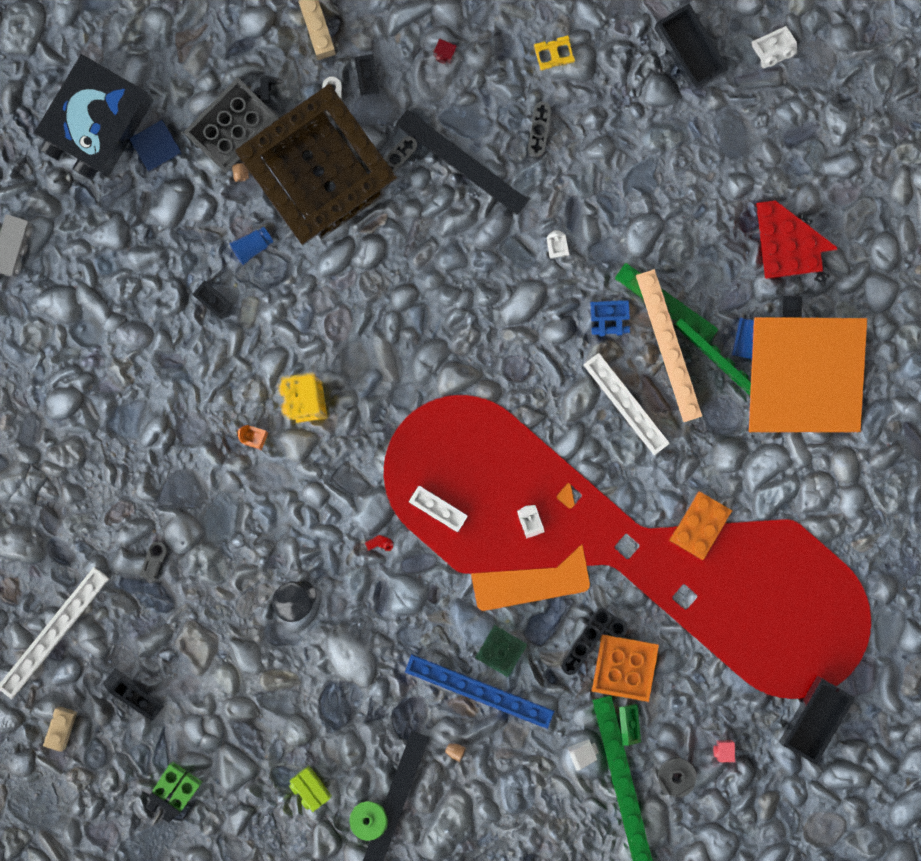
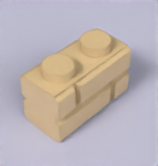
(60, 728)

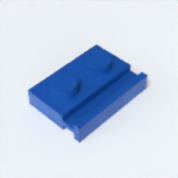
(744, 339)

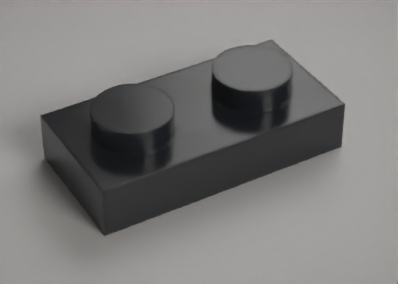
(367, 75)
(213, 300)

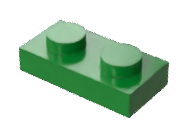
(630, 724)

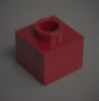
(444, 51)

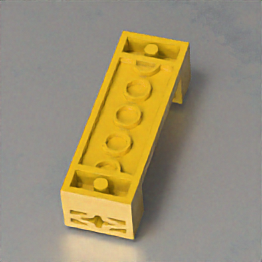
(309, 395)

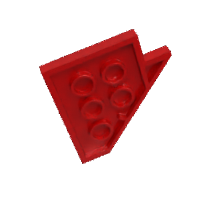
(789, 243)

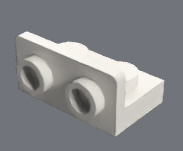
(775, 47)

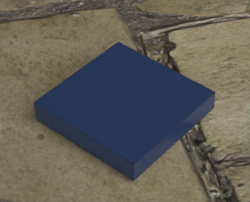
(155, 146)

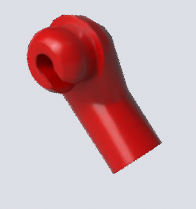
(380, 541)

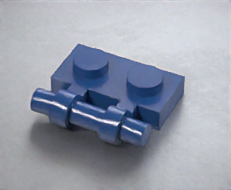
(610, 311)

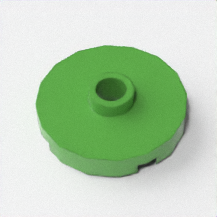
(377, 818)

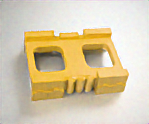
(552, 47)

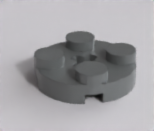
(678, 766)

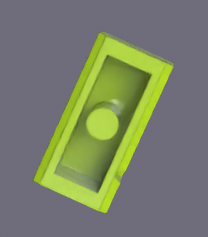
(310, 789)

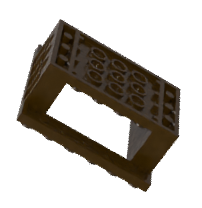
(310, 130)

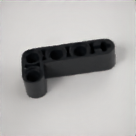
(607, 626)

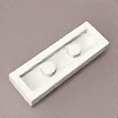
(438, 508)

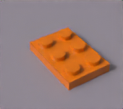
(700, 525)

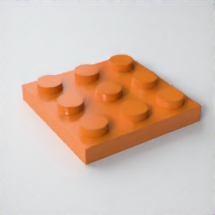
(625, 667)

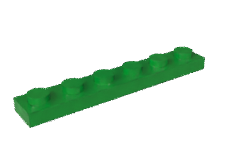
(676, 309)
(713, 354)

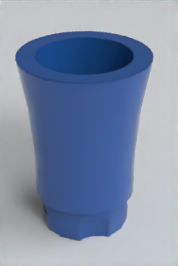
(251, 245)

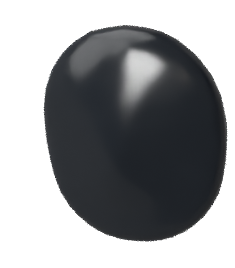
(294, 600)

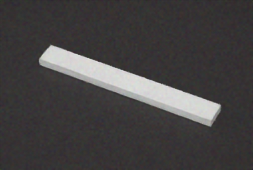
(53, 632)

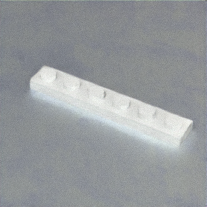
(626, 404)

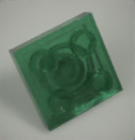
(501, 650)

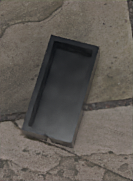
(691, 48)
(816, 720)

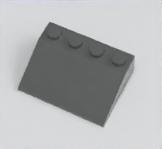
(229, 124)

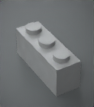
(13, 244)

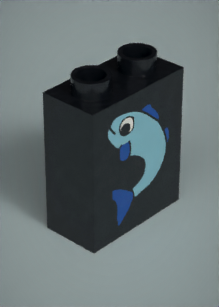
(92, 118)

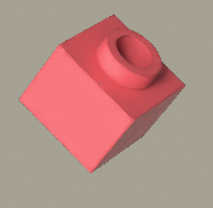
(724, 750)

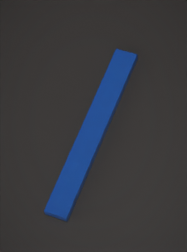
(479, 691)

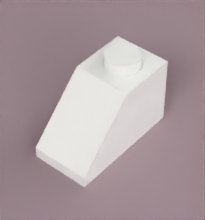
(583, 754)

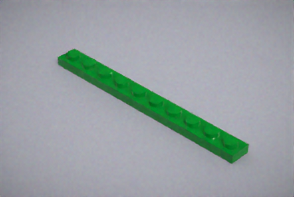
(621, 779)

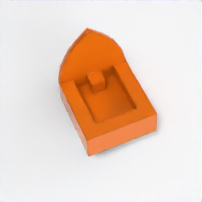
(252, 436)

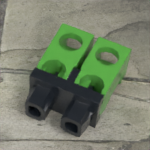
(168, 797)

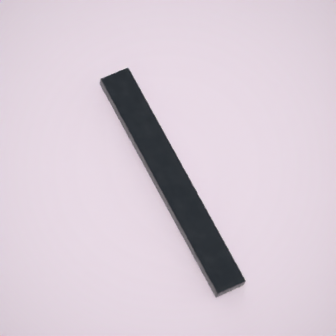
(462, 162)
(398, 794)

